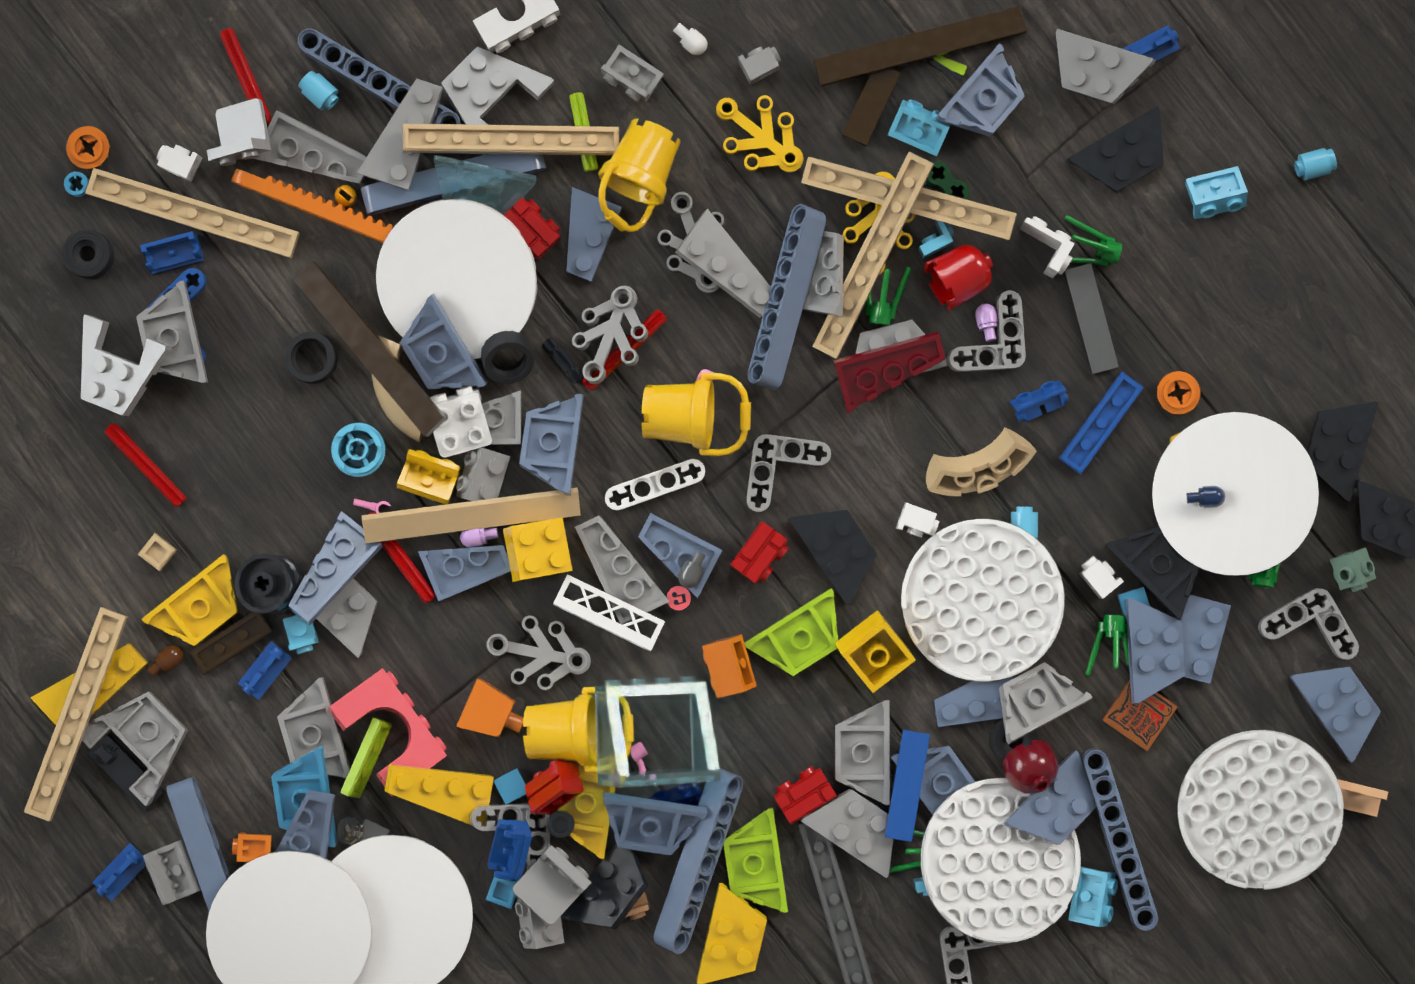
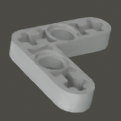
(998, 351)
(778, 454)
(1319, 615)
(523, 814)
(959, 951)

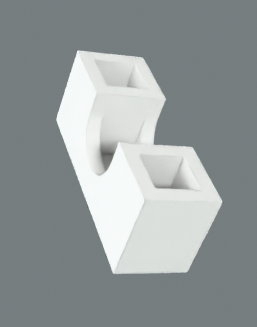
(499, 33)

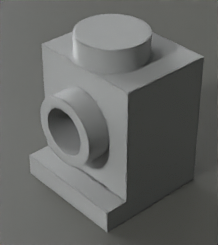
(759, 63)

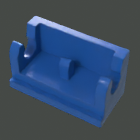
(172, 252)
(510, 849)

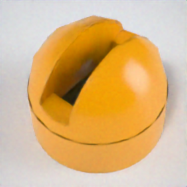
(341, 200)

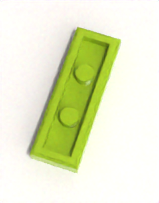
(366, 758)

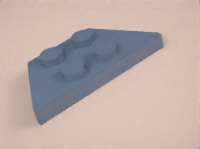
(984, 97)
(439, 350)
(552, 442)
(1153, 649)
(1340, 706)
(941, 776)
(1058, 808)
(650, 823)

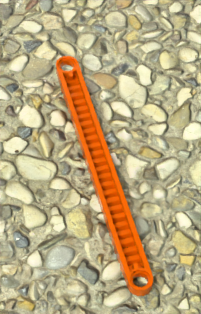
(314, 206)

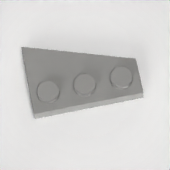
(826, 281)
(504, 419)

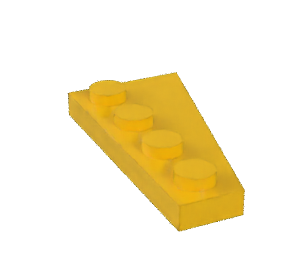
(123, 668)
(441, 790)

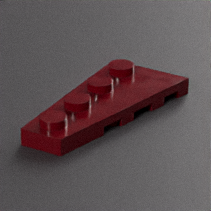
(877, 370)

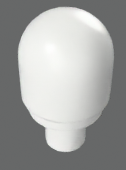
(691, 40)

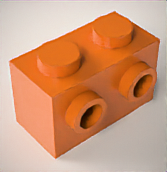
(729, 666)

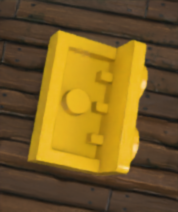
(428, 476)

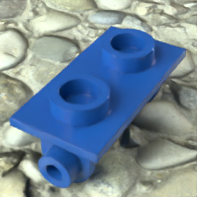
(1157, 44)
(1050, 394)
(264, 670)
(119, 872)

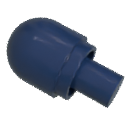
(1207, 496)

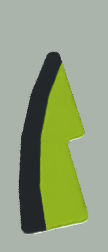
(949, 66)

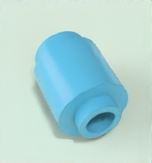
(319, 90)
(1315, 163)
(1026, 520)

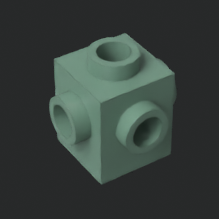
(1353, 570)

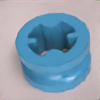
(69, 186)

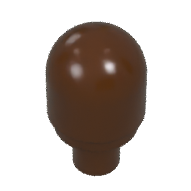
(166, 660)

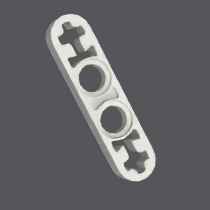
(656, 488)

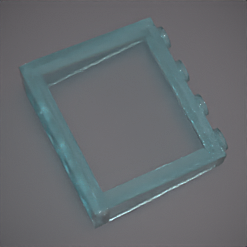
(611, 750)

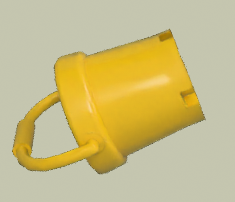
(638, 170)
(687, 413)
(569, 730)

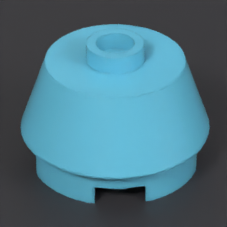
(358, 449)

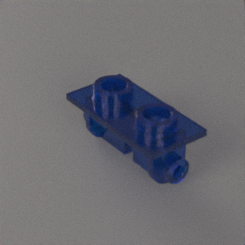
(684, 793)

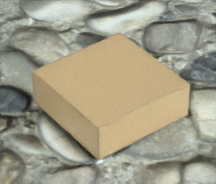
(157, 552)

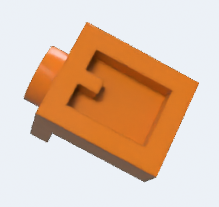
(251, 846)

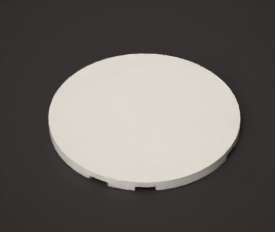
(465, 258)
(1266, 489)
(983, 600)
(1260, 809)
(993, 876)
(415, 908)
(289, 923)

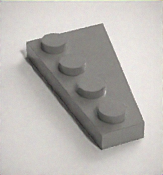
(309, 150)
(386, 159)
(723, 262)
(618, 569)

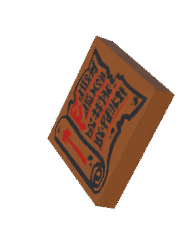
(1141, 720)

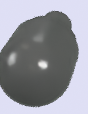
(691, 571)

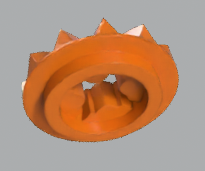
(75, 147)
(1183, 381)

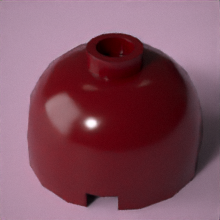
(1031, 767)

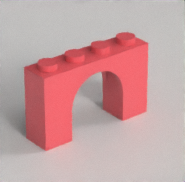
(381, 693)

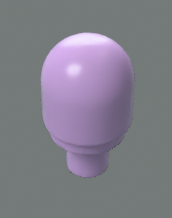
(987, 321)
(477, 537)

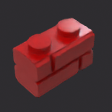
(537, 232)
(759, 553)
(554, 787)
(804, 794)

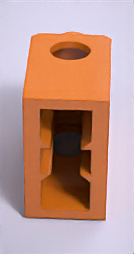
(489, 711)

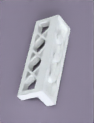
(603, 622)

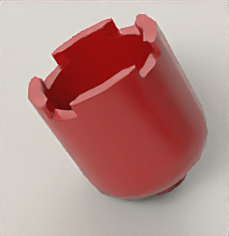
(959, 275)

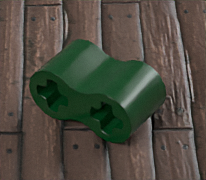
(948, 181)

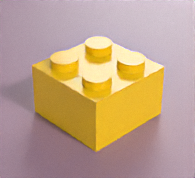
(537, 549)
(875, 651)

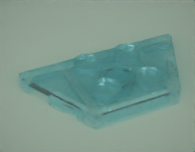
(482, 183)

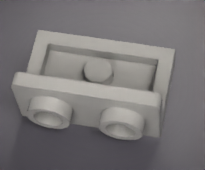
(632, 74)
(482, 475)
(172, 872)
(534, 931)

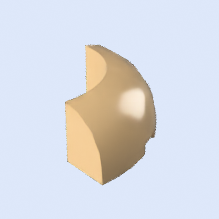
(388, 404)
(982, 469)

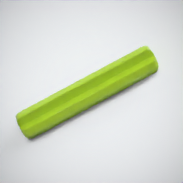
(581, 119)

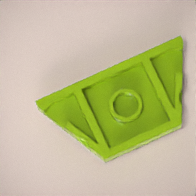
(800, 636)
(756, 863)

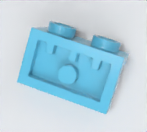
(919, 127)
(1217, 192)
(1093, 897)

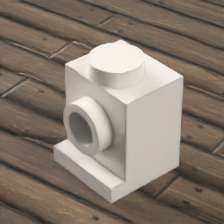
(178, 161)
(917, 520)
(1099, 577)

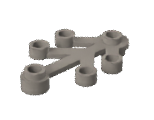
(675, 242)
(610, 330)
(543, 653)

